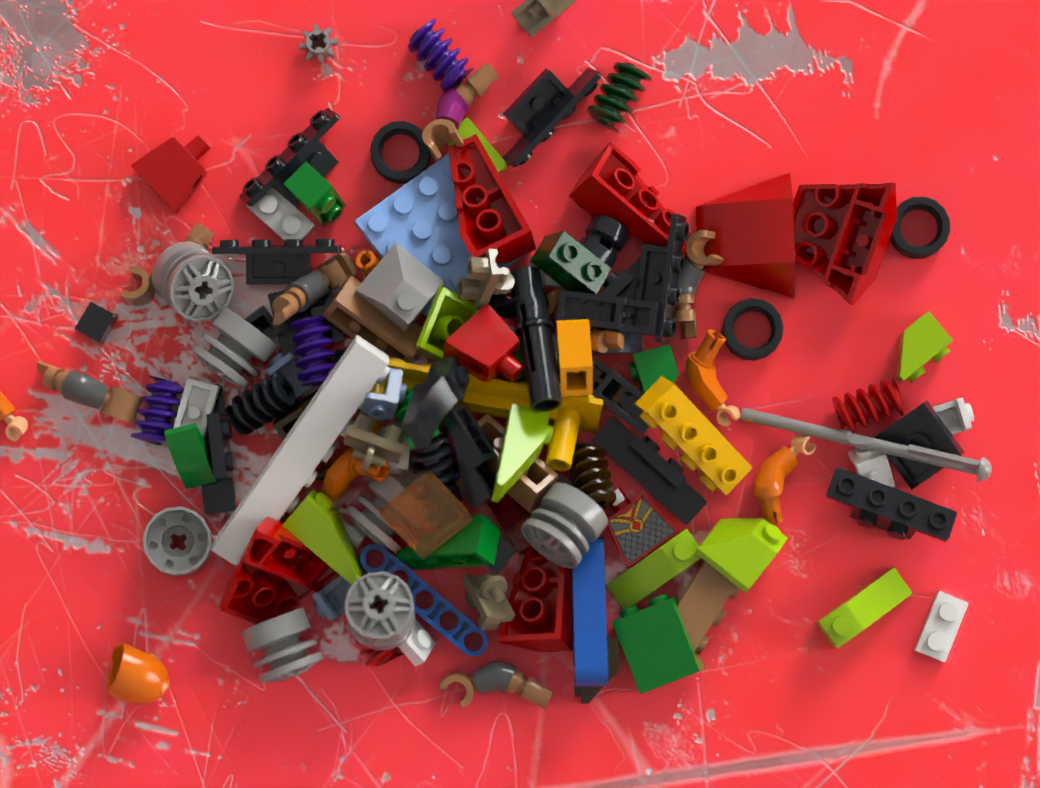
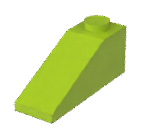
(521, 446)
(323, 532)
(655, 570)
(864, 608)

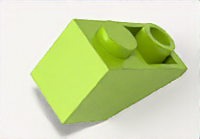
(918, 345)

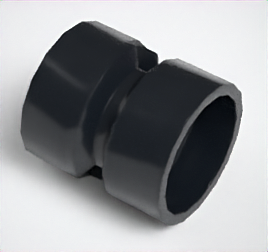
(605, 238)

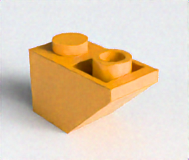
(574, 357)

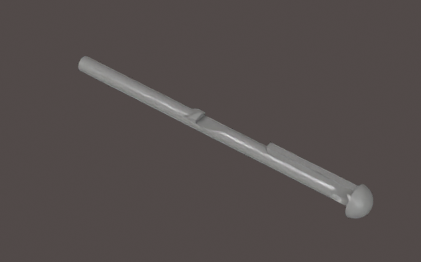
(980, 468)

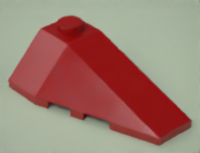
(617, 191)
(485, 206)
(541, 607)

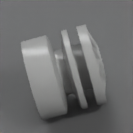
(192, 281)
(234, 348)
(370, 519)
(178, 522)
(564, 525)
(385, 629)
(282, 646)

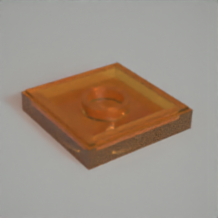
(426, 514)

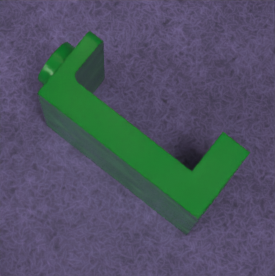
(656, 644)

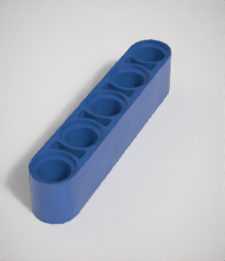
(439, 606)
(590, 618)

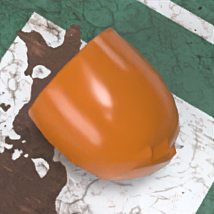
(136, 676)

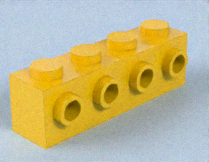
(693, 436)

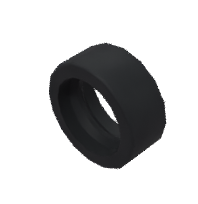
(382, 136)
(943, 228)
(776, 329)

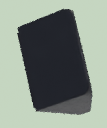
(263, 322)
(96, 323)

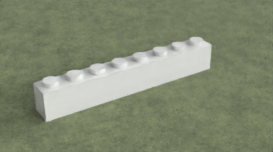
(305, 446)

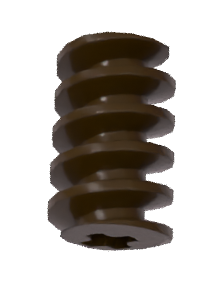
(591, 474)

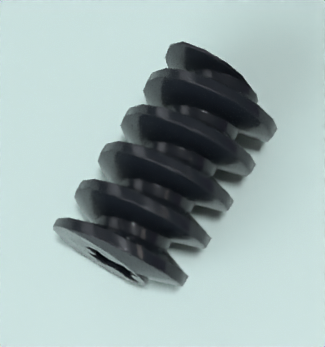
(261, 404)
(438, 461)

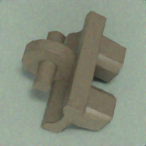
(537, 14)
(484, 279)
(371, 447)
(488, 597)

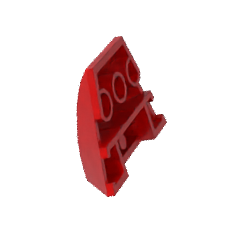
(844, 233)
(753, 235)
(272, 575)

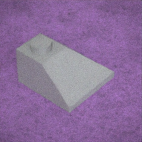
(400, 287)

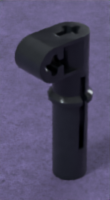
(535, 336)

